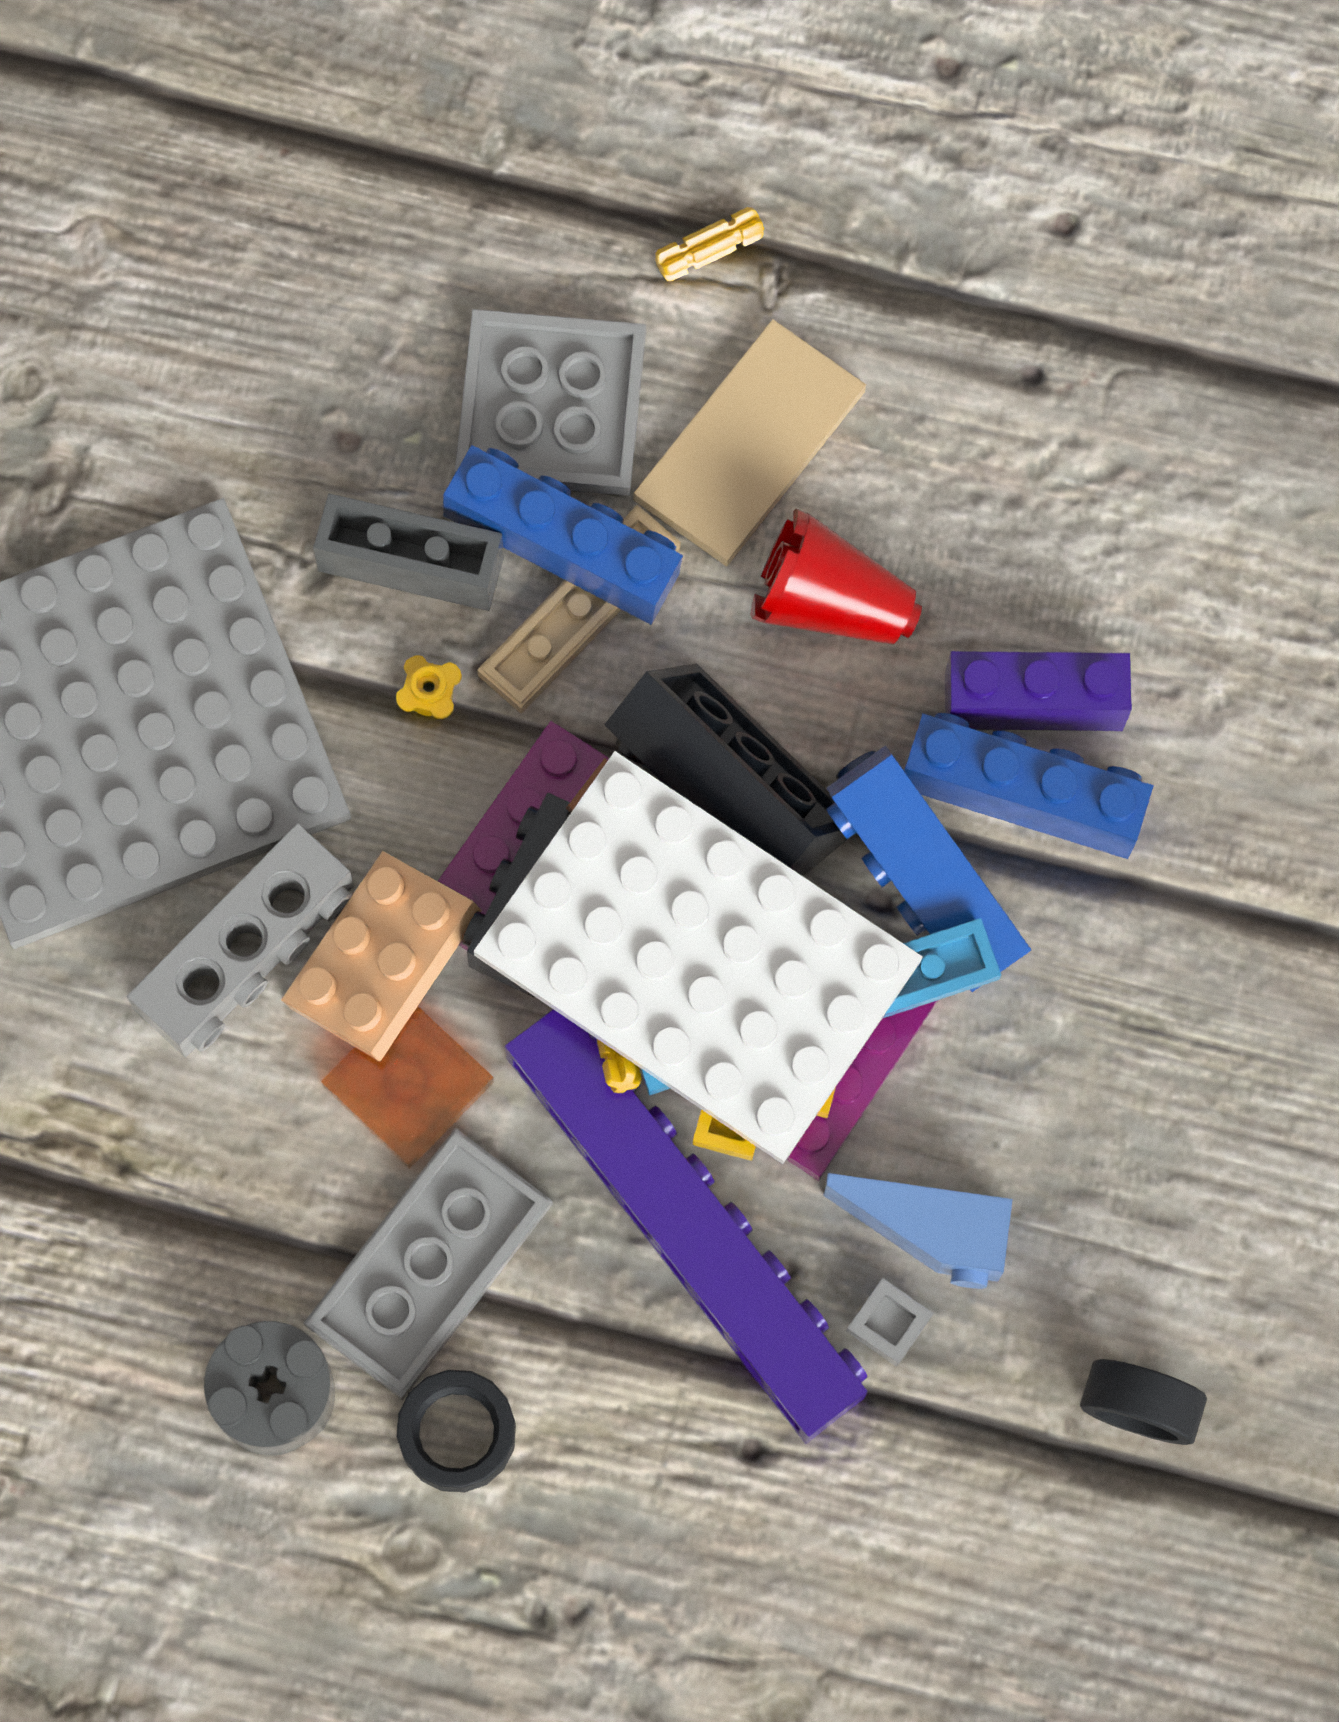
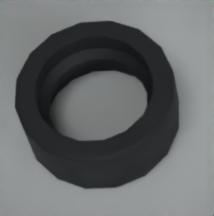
(458, 1383)
(1143, 1401)

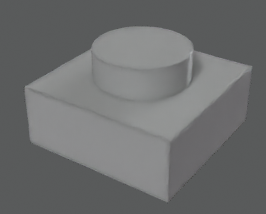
(889, 1322)

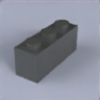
(409, 552)

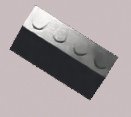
(726, 764)

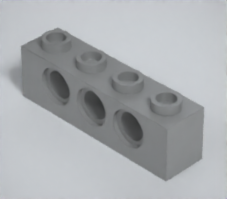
(293, 864)

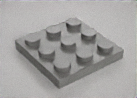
(555, 396)

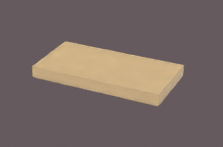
(749, 442)

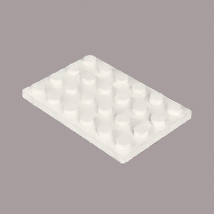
(698, 957)

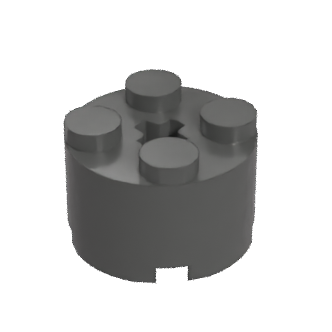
(250, 1357)

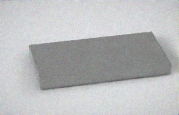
(428, 1263)

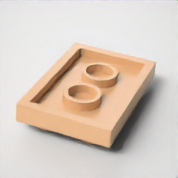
(381, 955)

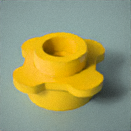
(434, 703)

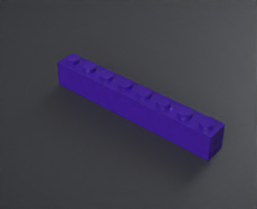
(690, 1227)

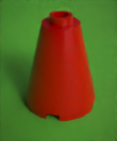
(832, 587)

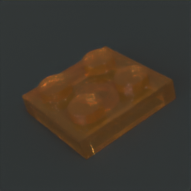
(413, 1090)

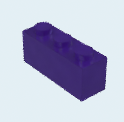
(1039, 690)

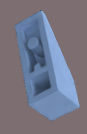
(939, 1227)

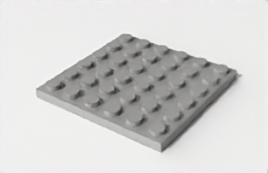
(146, 725)

